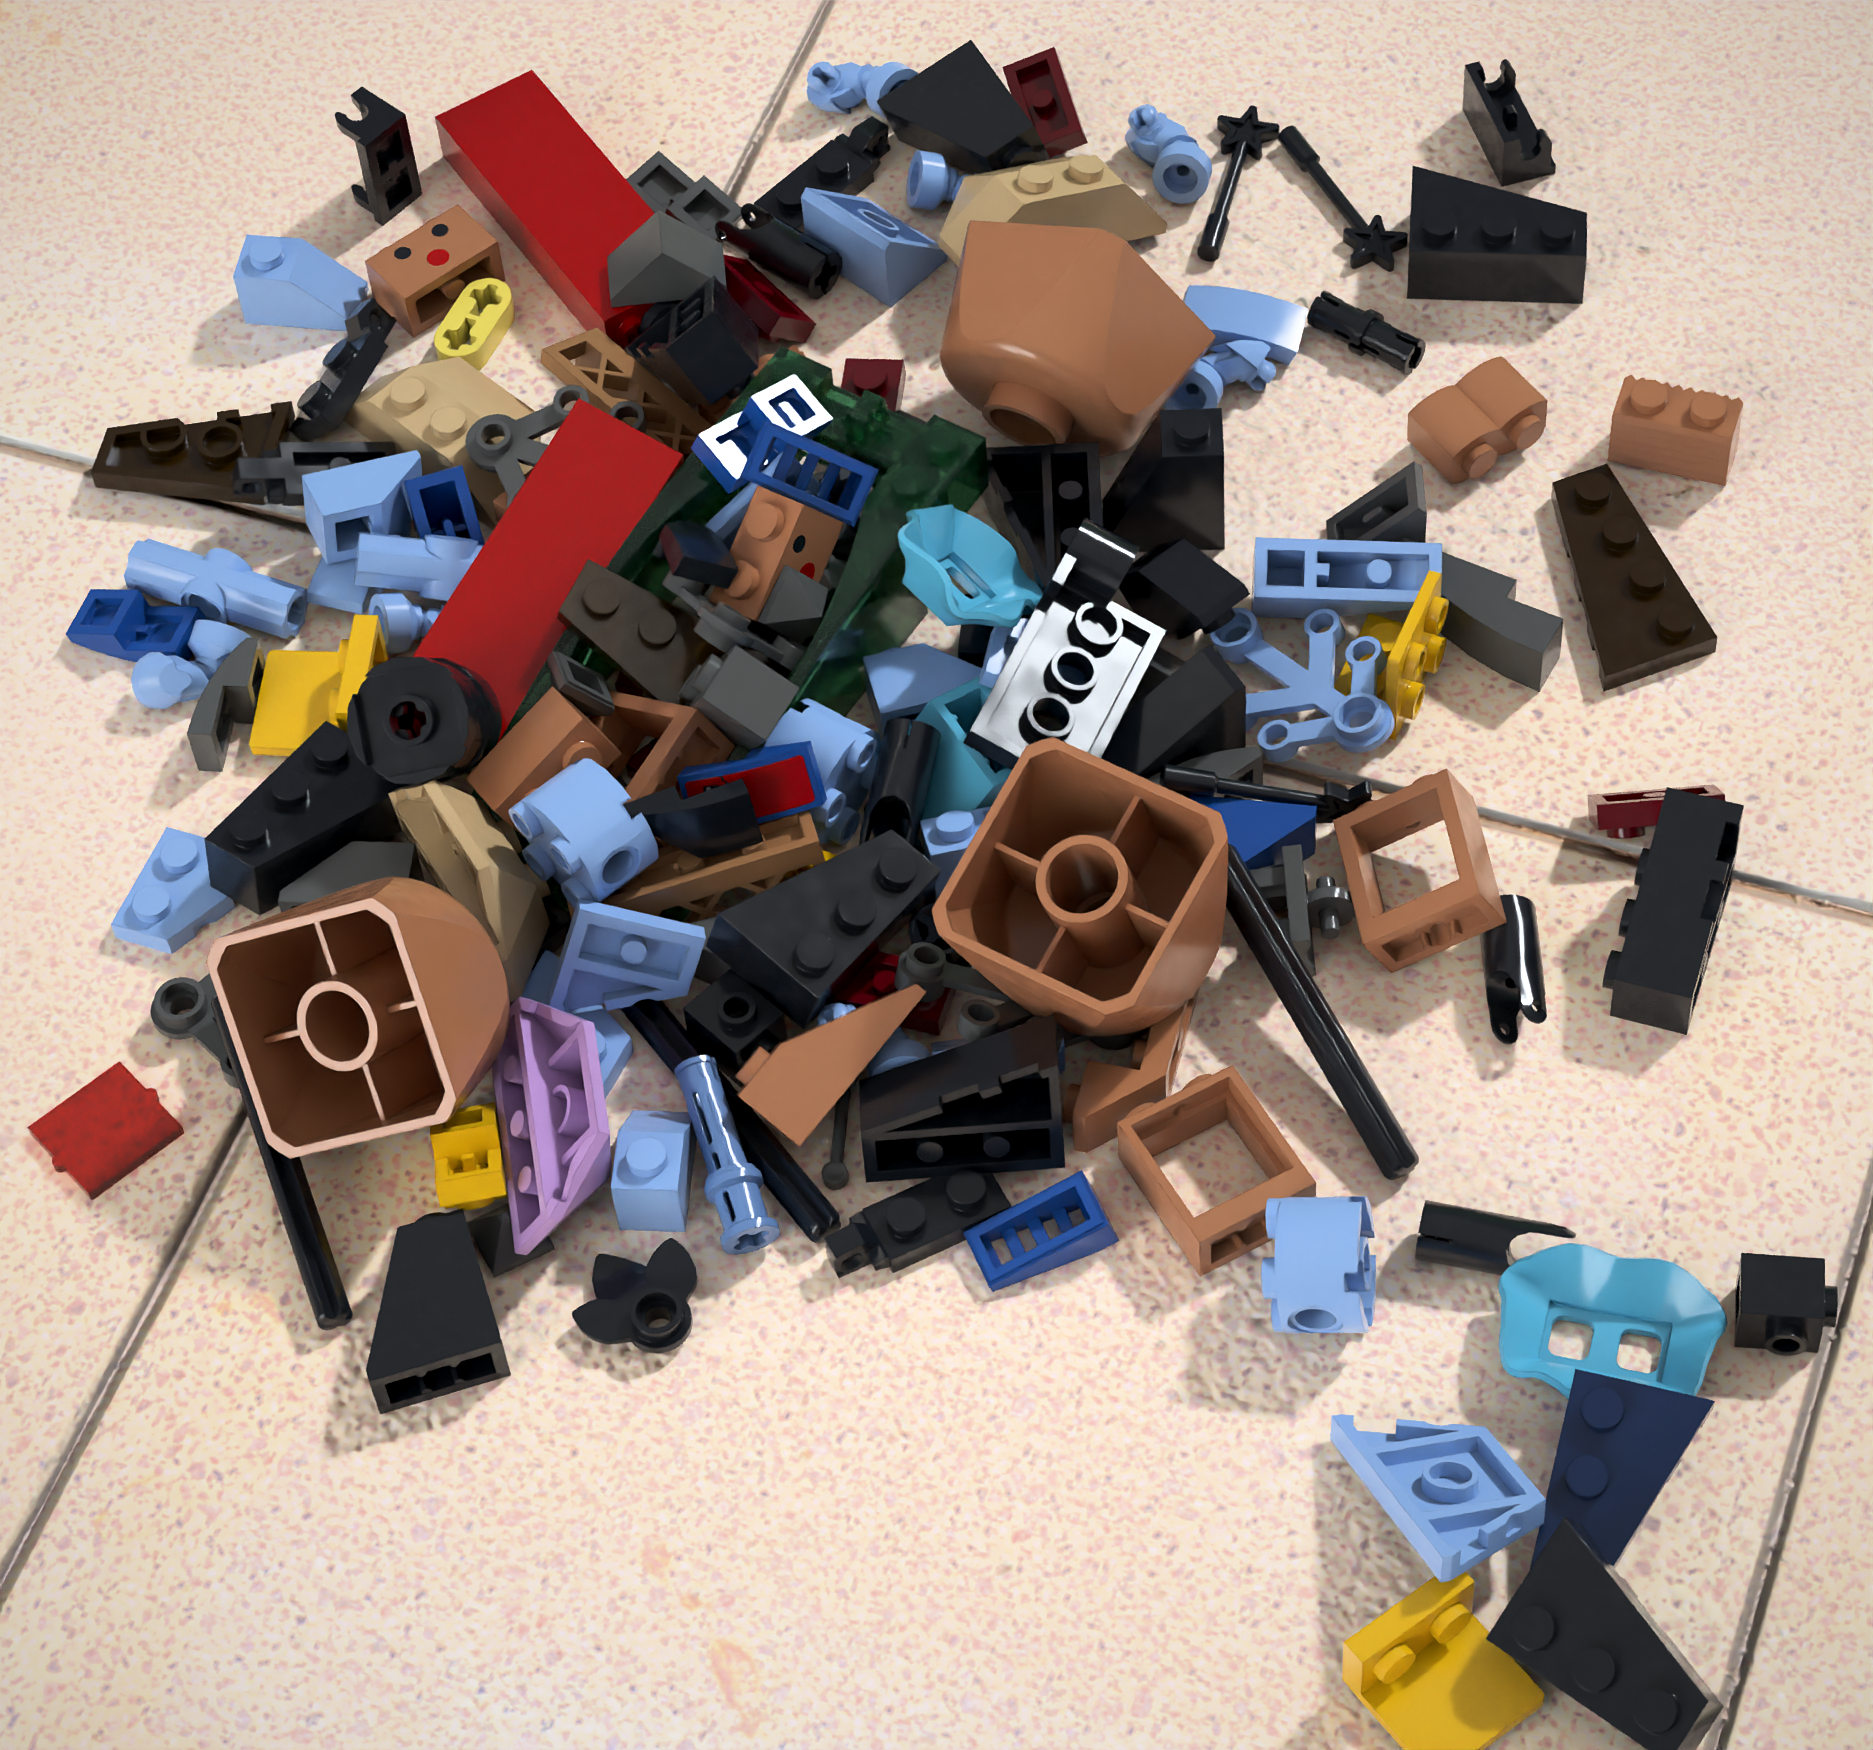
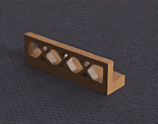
(616, 377)
(699, 882)

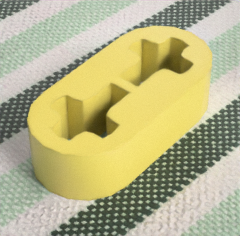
(483, 330)

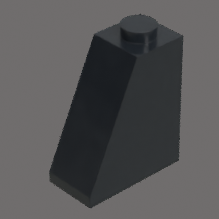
(964, 115)
(1172, 483)
(1183, 718)
(433, 1317)

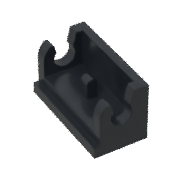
(1505, 126)
(384, 156)

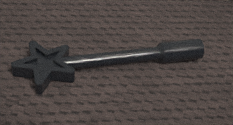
(1242, 137)
(1369, 241)
(1330, 806)

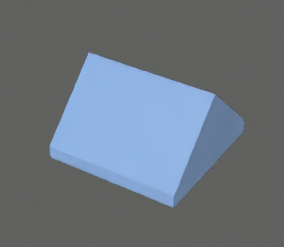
(875, 246)

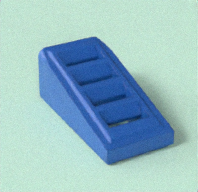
(855, 489)
(1049, 1254)

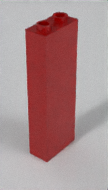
(548, 194)
(570, 509)

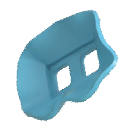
(982, 561)
(1613, 1299)

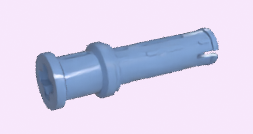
(731, 1180)

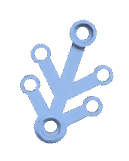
(1353, 721)

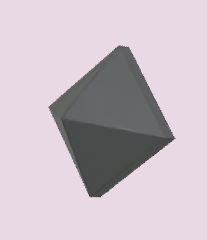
(794, 605)
(580, 685)
(495, 1241)

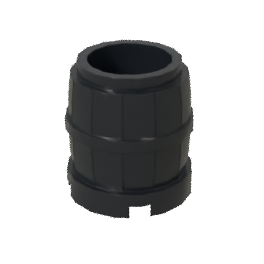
(459, 725)

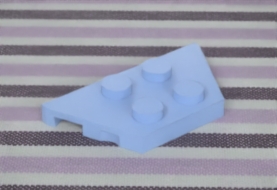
(1444, 1489)

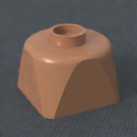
(1065, 335)
(1089, 893)
(361, 1012)

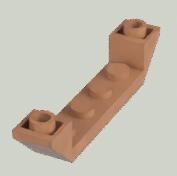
(1114, 1091)

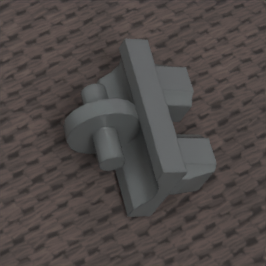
(1321, 908)

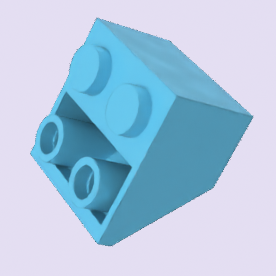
(960, 774)

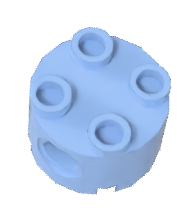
(845, 760)
(584, 833)
(1320, 1264)

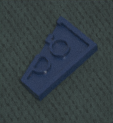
(1616, 1457)

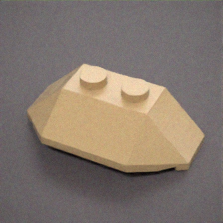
(1054, 193)
(431, 412)
(480, 868)

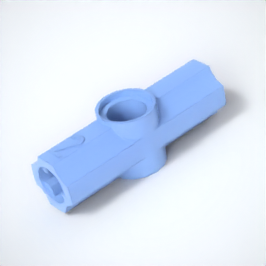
(423, 565)
(218, 585)

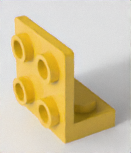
(1410, 652)
(313, 687)
(1436, 1674)

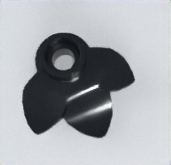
(636, 1295)

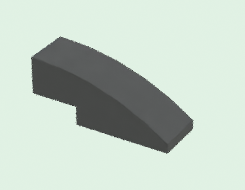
(1496, 628)

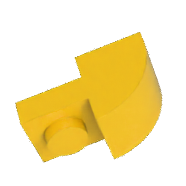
(469, 1158)

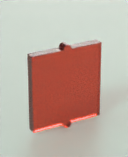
(105, 1130)

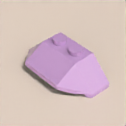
(549, 1118)

